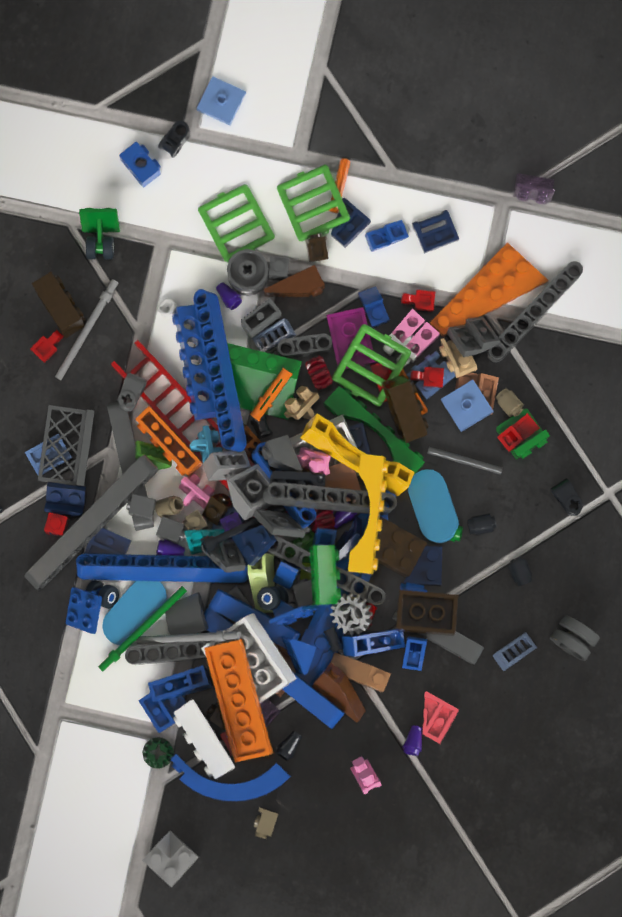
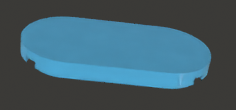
(433, 506)
(133, 610)

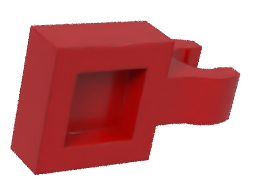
(422, 300)
(45, 348)
(431, 377)

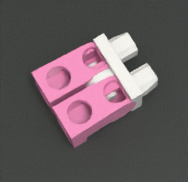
(404, 334)

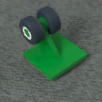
(99, 221)

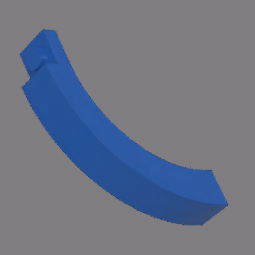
(231, 792)

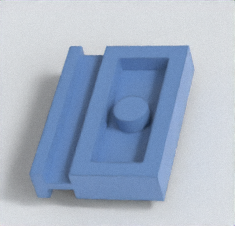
(34, 455)

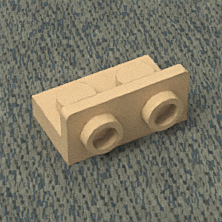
(456, 362)

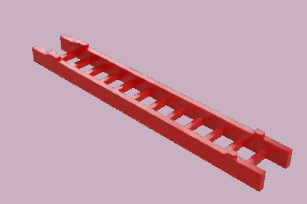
(174, 385)

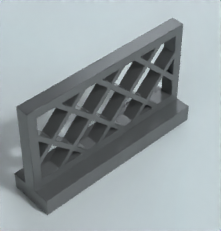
(82, 449)

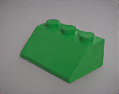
(324, 574)

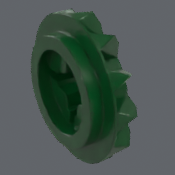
(165, 747)

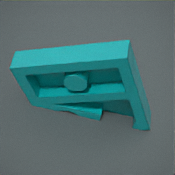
(193, 538)

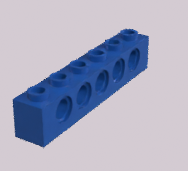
(183, 316)

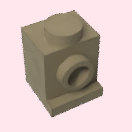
(195, 521)
(265, 823)

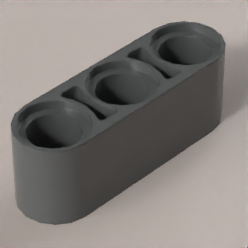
(312, 340)

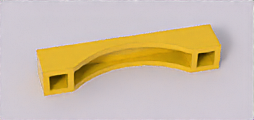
(325, 437)
(363, 554)

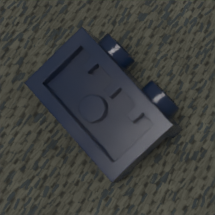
(65, 499)

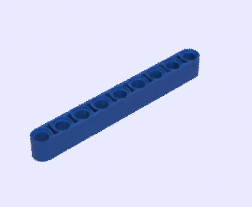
(219, 371)
(155, 568)
(298, 689)

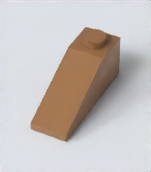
(361, 672)

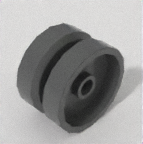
(247, 283)
(574, 638)

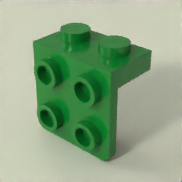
(524, 449)

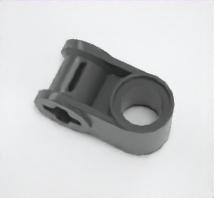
(133, 389)

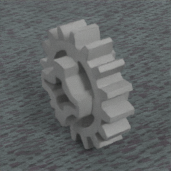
(346, 617)

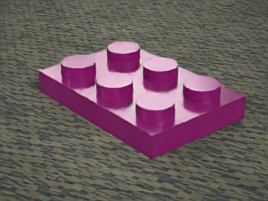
(343, 329)

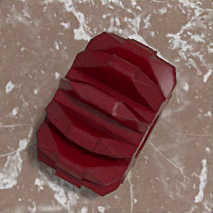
(319, 372)
(323, 519)

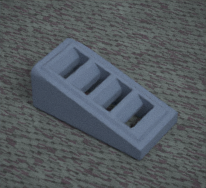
(277, 326)
(501, 660)

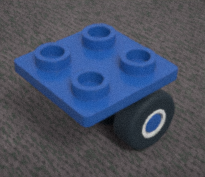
(276, 599)
(86, 604)

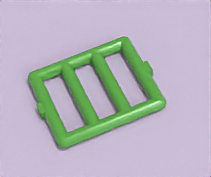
(337, 202)
(252, 204)
(347, 362)

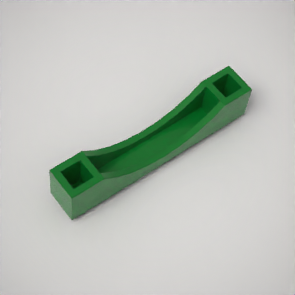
(342, 403)

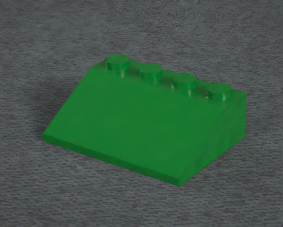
(255, 373)

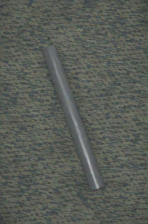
(465, 460)

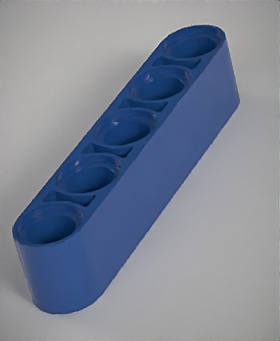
(294, 512)
(237, 609)

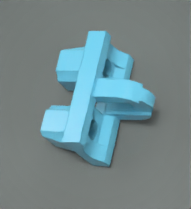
(205, 443)

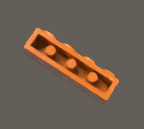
(173, 447)

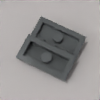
(473, 337)
(187, 616)

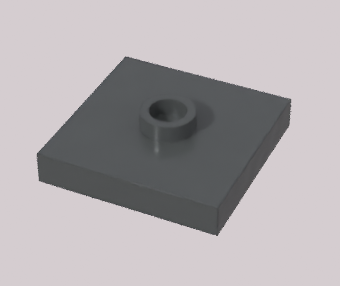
(279, 523)

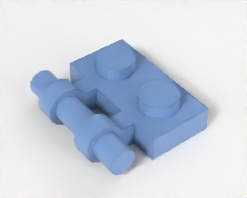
(430, 360)

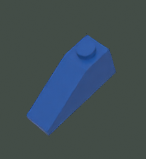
(372, 642)
(181, 684)

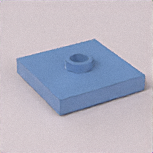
(221, 101)
(467, 405)

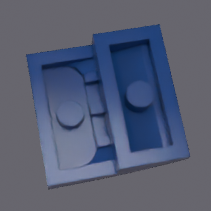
(161, 712)

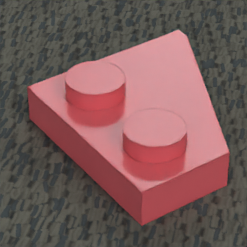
(437, 717)

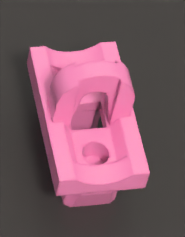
(318, 465)
(190, 488)
(365, 774)

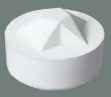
(167, 307)

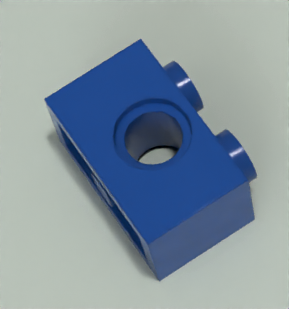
(144, 174)

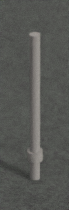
(105, 298)
(220, 636)

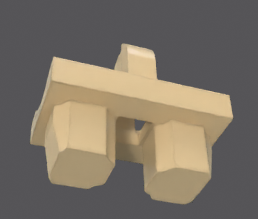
(301, 406)

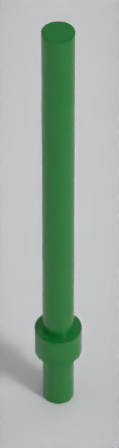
(115, 654)

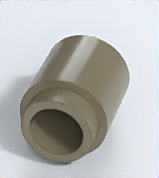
(509, 403)
(169, 506)

